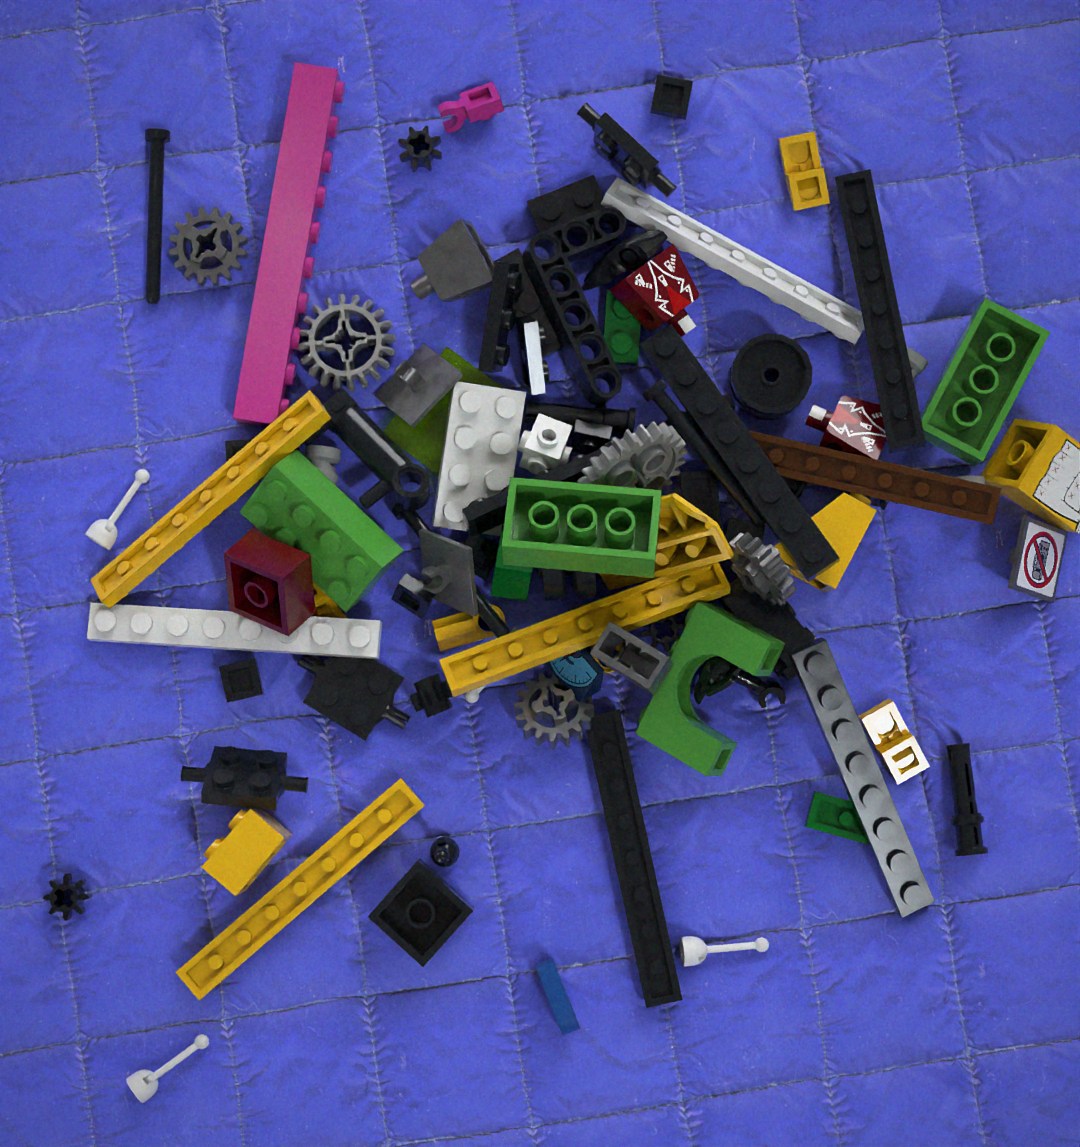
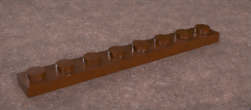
(880, 479)

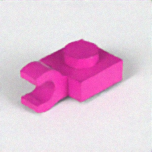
(475, 104)

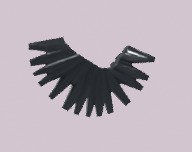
(623, 257)

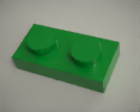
(621, 332)
(834, 817)

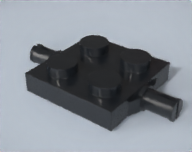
(617, 144)
(354, 693)
(244, 778)

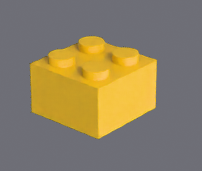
(246, 849)

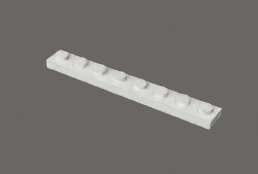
(737, 261)
(231, 631)

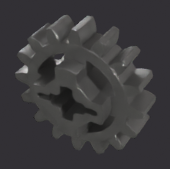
(215, 234)
(761, 569)
(542, 721)

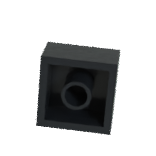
(421, 912)

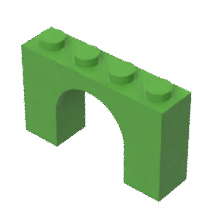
(670, 717)

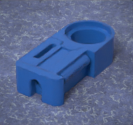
(557, 996)

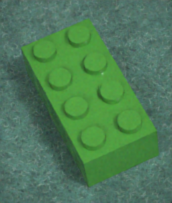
(981, 381)
(314, 516)
(581, 527)

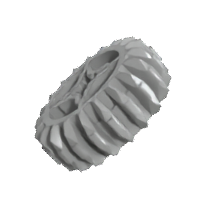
(330, 343)

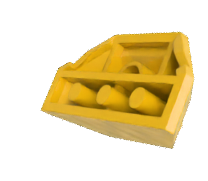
(684, 542)

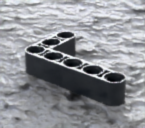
(573, 299)

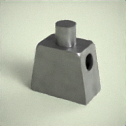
(455, 265)
(635, 660)

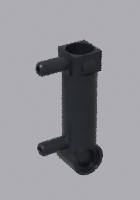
(376, 452)

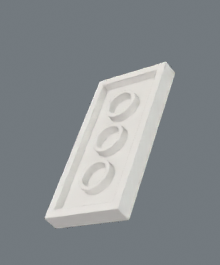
(476, 450)

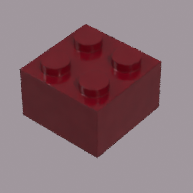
(269, 582)

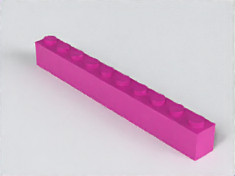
(288, 244)

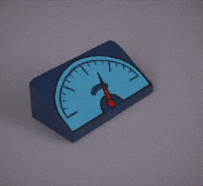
(579, 673)

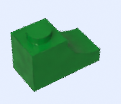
(510, 580)

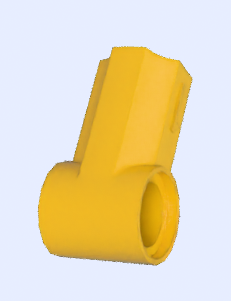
(461, 629)

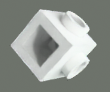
(545, 445)

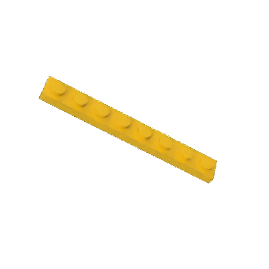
(210, 499)
(582, 627)
(300, 889)

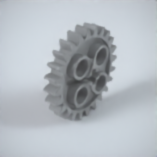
(638, 459)

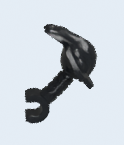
(720, 674)

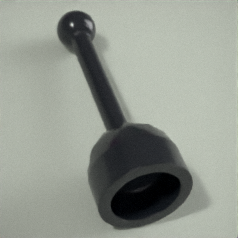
(441, 854)

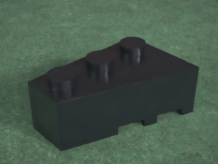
(772, 619)

